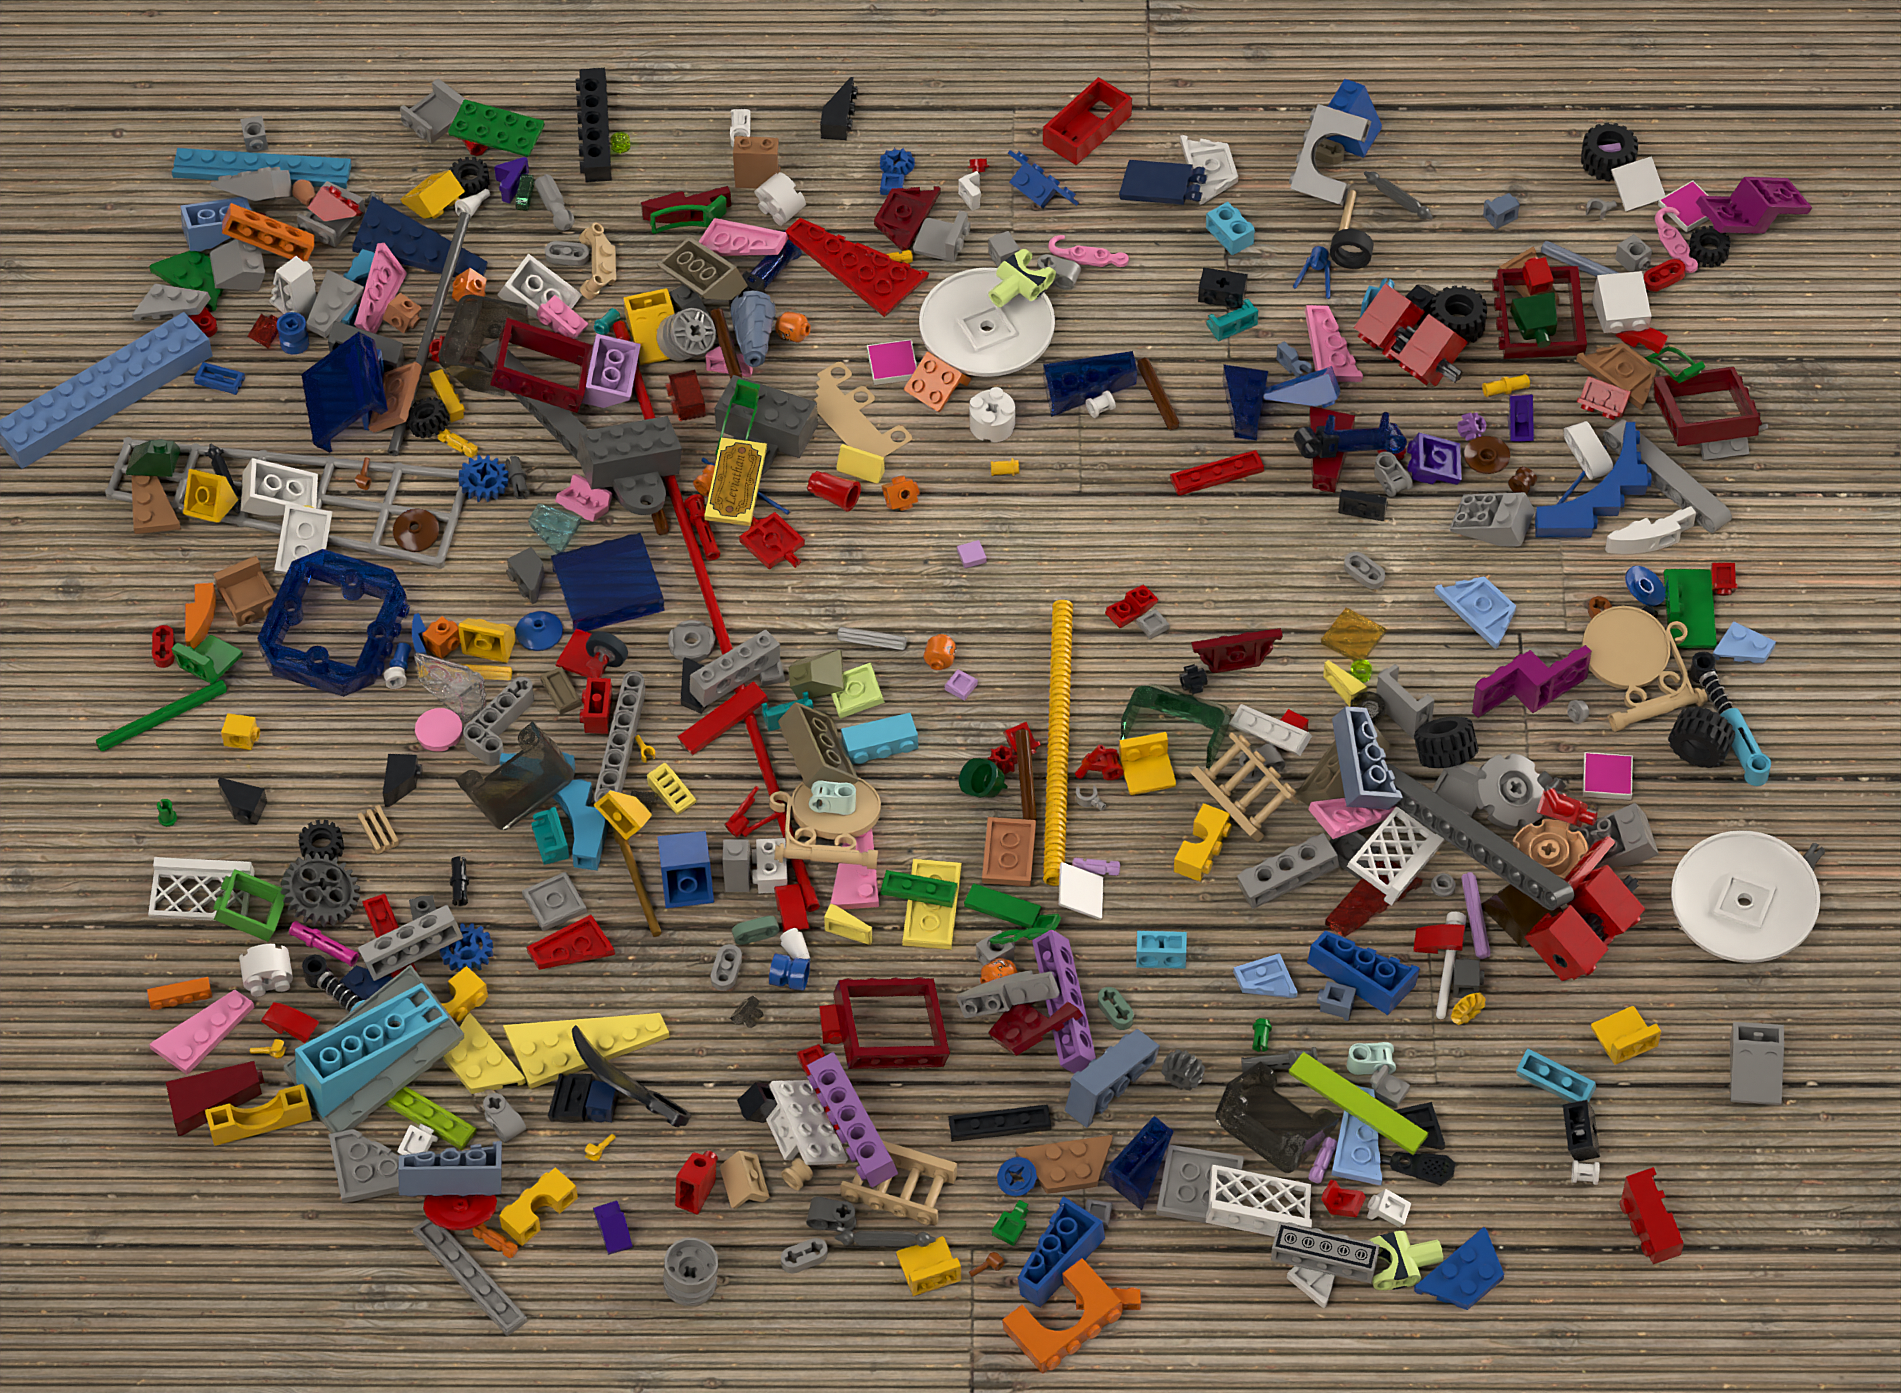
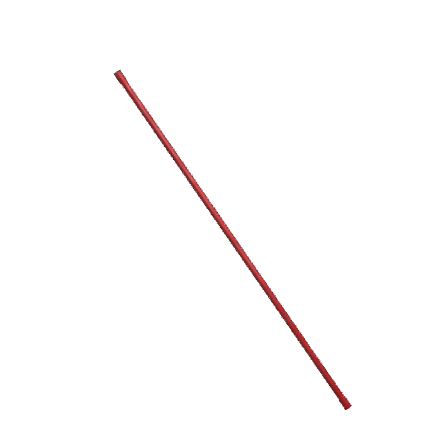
(808, 893)

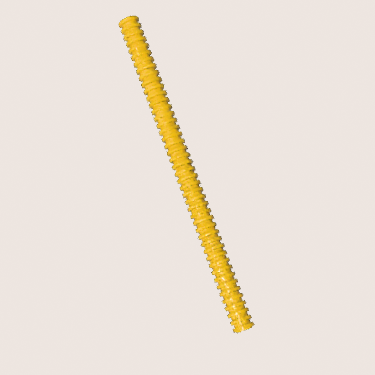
(1058, 741)

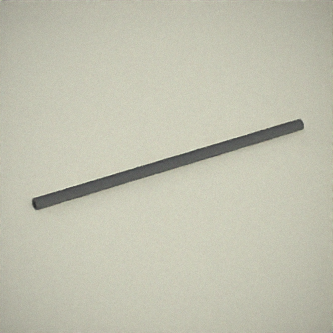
(433, 319)

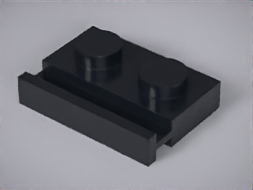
(570, 1098)

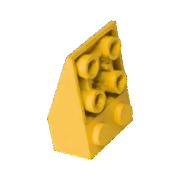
(644, 315)

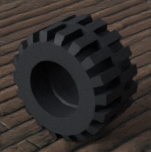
(1601, 162)
(1461, 302)
(1701, 737)
(1446, 742)

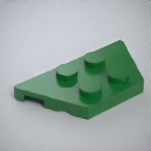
(189, 271)

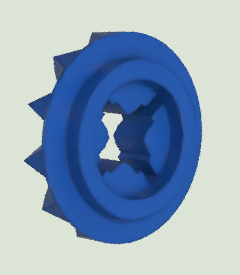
(904, 167)
(1016, 1166)

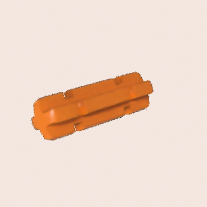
(495, 1240)

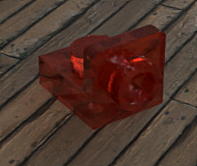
(264, 330)

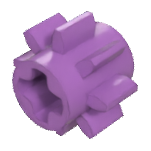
(1471, 426)

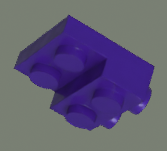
(1434, 459)

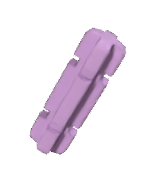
(1097, 866)
(1322, 1160)

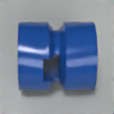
(293, 333)
(789, 972)

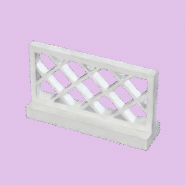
(197, 870)
(1409, 870)
(1257, 1218)

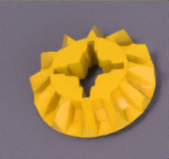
(1468, 1008)

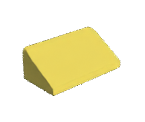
(860, 464)

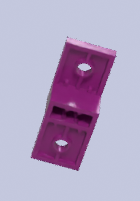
(1753, 205)
(1531, 681)

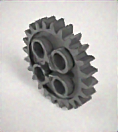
(320, 890)

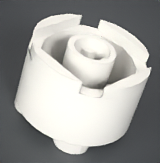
(779, 198)
(992, 415)
(266, 969)

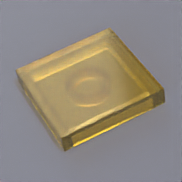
(1353, 635)

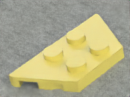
(480, 1061)

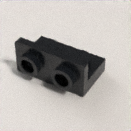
(1362, 505)

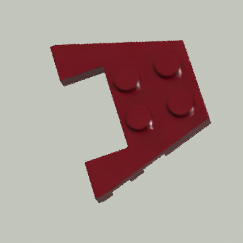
(1025, 1026)

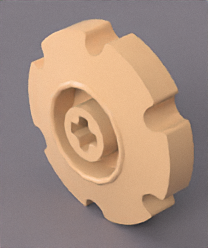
(1552, 845)

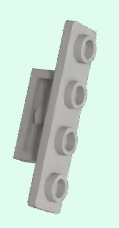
(1727, 448)

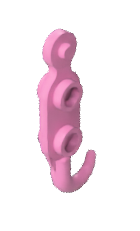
(1673, 240)
(1088, 255)

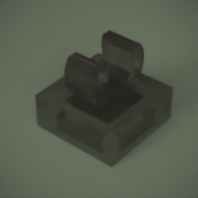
(646, 798)
(745, 1010)

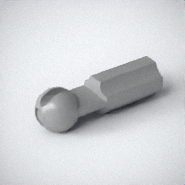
(553, 200)

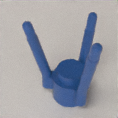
(1317, 260)

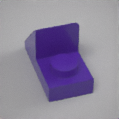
(509, 176)
(1521, 417)
(613, 1227)

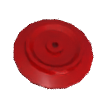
(458, 1211)

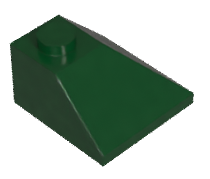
(154, 458)

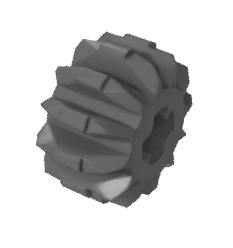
(1183, 1069)

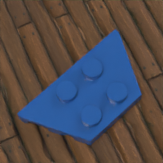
(1465, 1273)

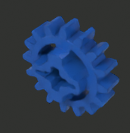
(471, 478)
(467, 949)

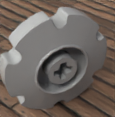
(1508, 791)

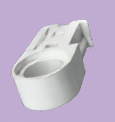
(740, 124)

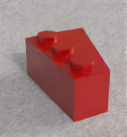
(1649, 1217)

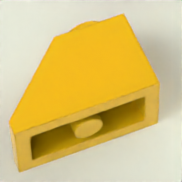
(623, 812)

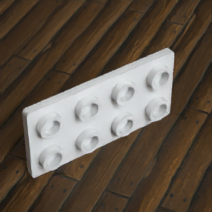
(802, 1125)

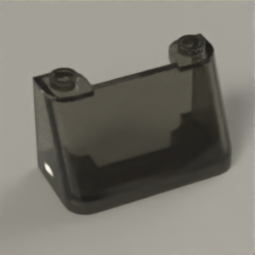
(521, 782)
(1269, 1121)

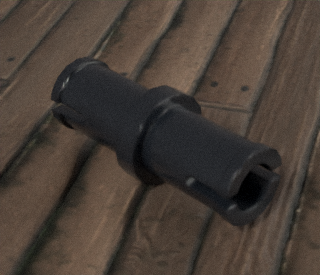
(459, 881)

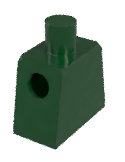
(1536, 317)

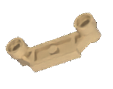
(602, 260)

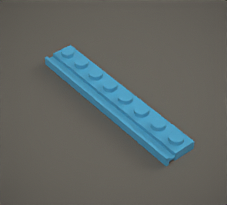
(215, 163)

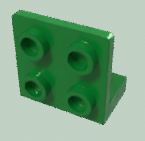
(208, 659)

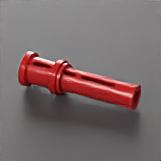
(697, 518)

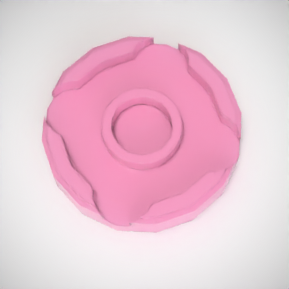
(438, 729)

